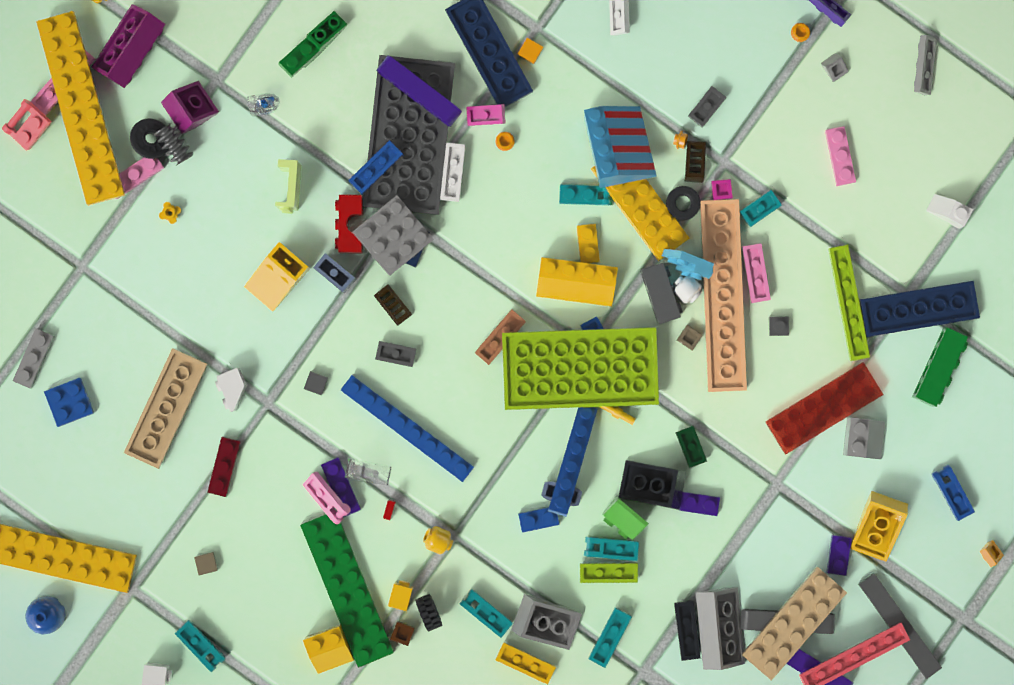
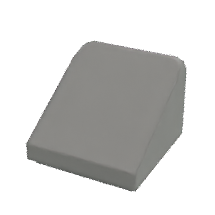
(835, 67)

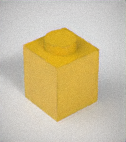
(400, 595)

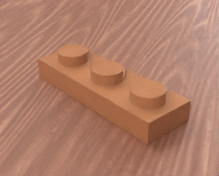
(493, 343)

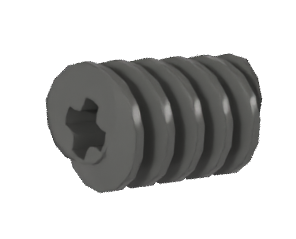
(173, 144)

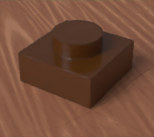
(402, 633)

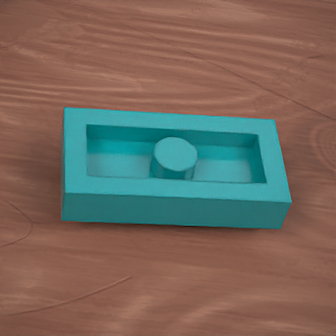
(760, 208)

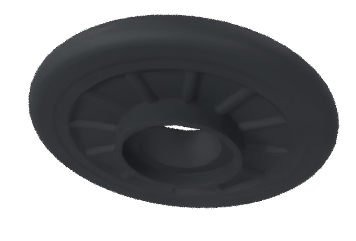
(139, 142)

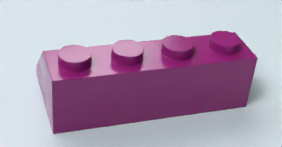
(128, 45)

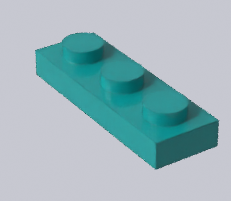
(609, 637)

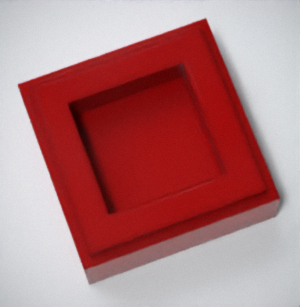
(389, 509)

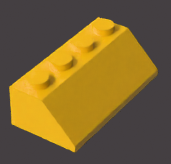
(576, 281)

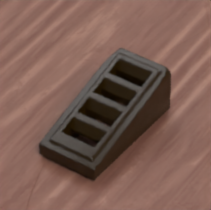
(698, 172)
(382, 292)

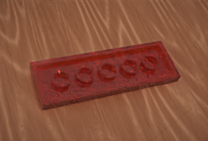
(824, 408)

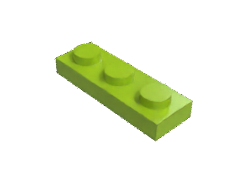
(608, 572)

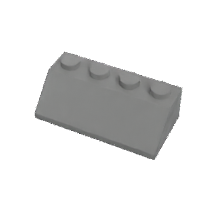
(720, 628)

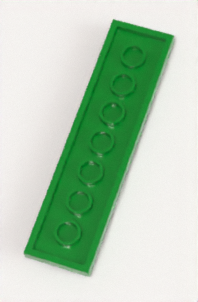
(347, 590)

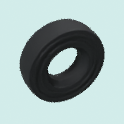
(683, 191)

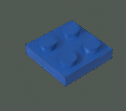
(69, 402)

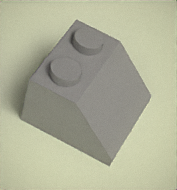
(864, 438)

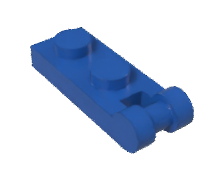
(953, 493)

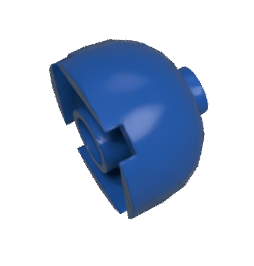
(45, 615)

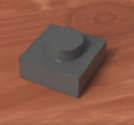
(778, 326)

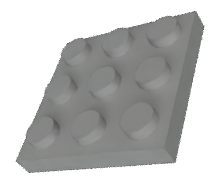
(393, 235)

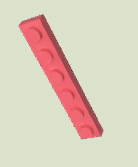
(855, 656)

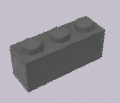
(661, 293)

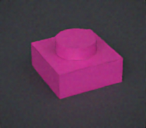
(721, 189)

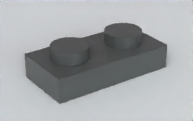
(707, 106)
(395, 354)

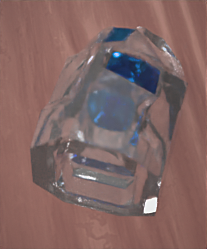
(263, 104)

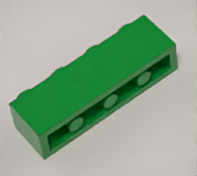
(940, 367)

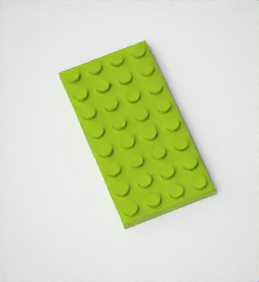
(580, 368)

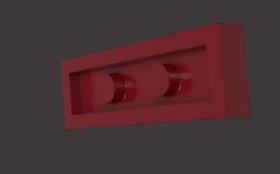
(224, 467)

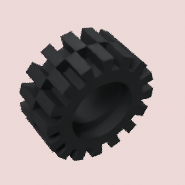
(428, 612)

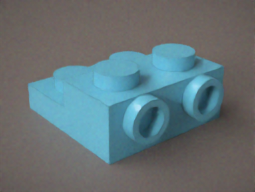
(689, 264)

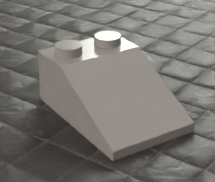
(546, 622)

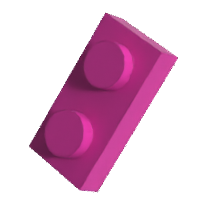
(485, 115)

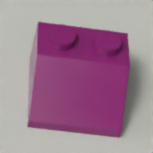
(189, 106)

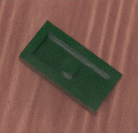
(691, 446)

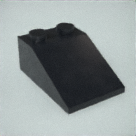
(652, 484)

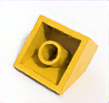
(328, 649)

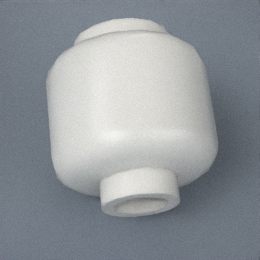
(687, 289)

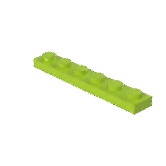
(849, 303)

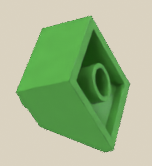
(624, 518)

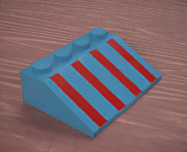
(619, 144)

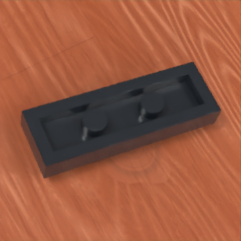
(687, 630)

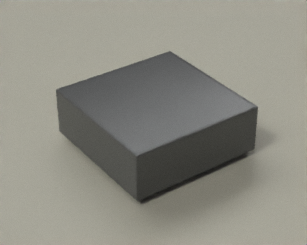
(315, 383)

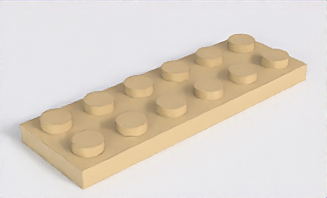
(165, 408)
(794, 623)

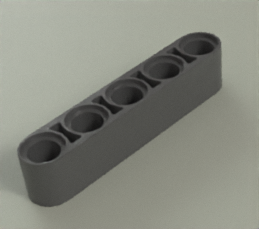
(757, 619)

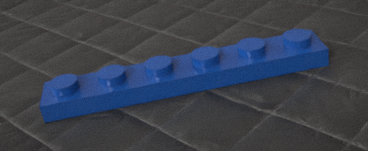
(572, 460)

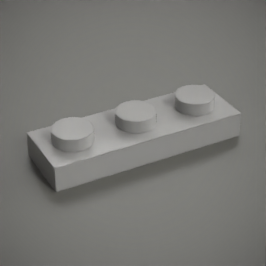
(925, 65)
(33, 358)

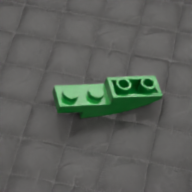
(313, 44)

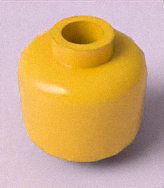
(437, 540)

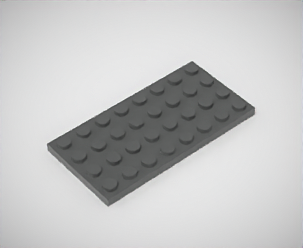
(416, 133)

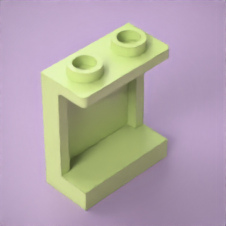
(293, 192)

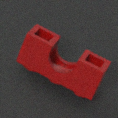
(348, 207)

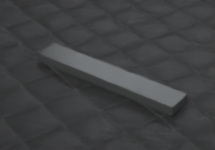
(893, 615)

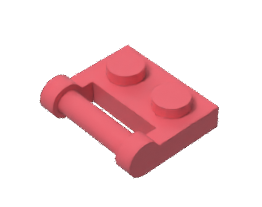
(32, 127)

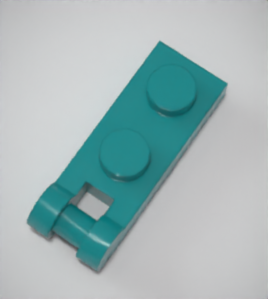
(584, 195)
(612, 548)
(487, 614)
(199, 645)

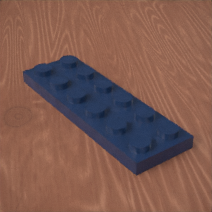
(489, 51)
(919, 308)

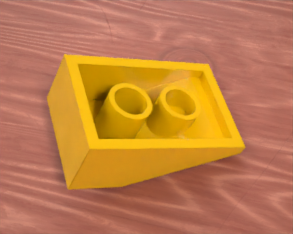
(879, 526)

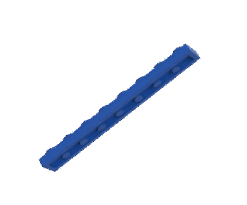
(407, 428)

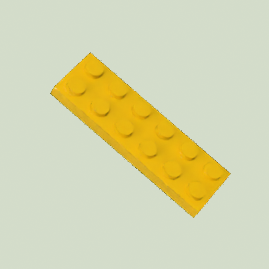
(648, 215)

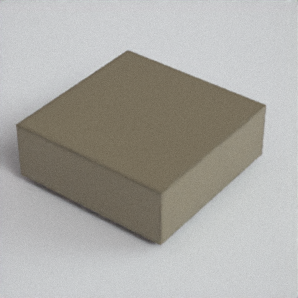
(689, 337)
(206, 563)

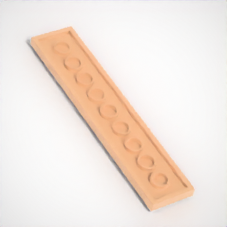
(723, 296)

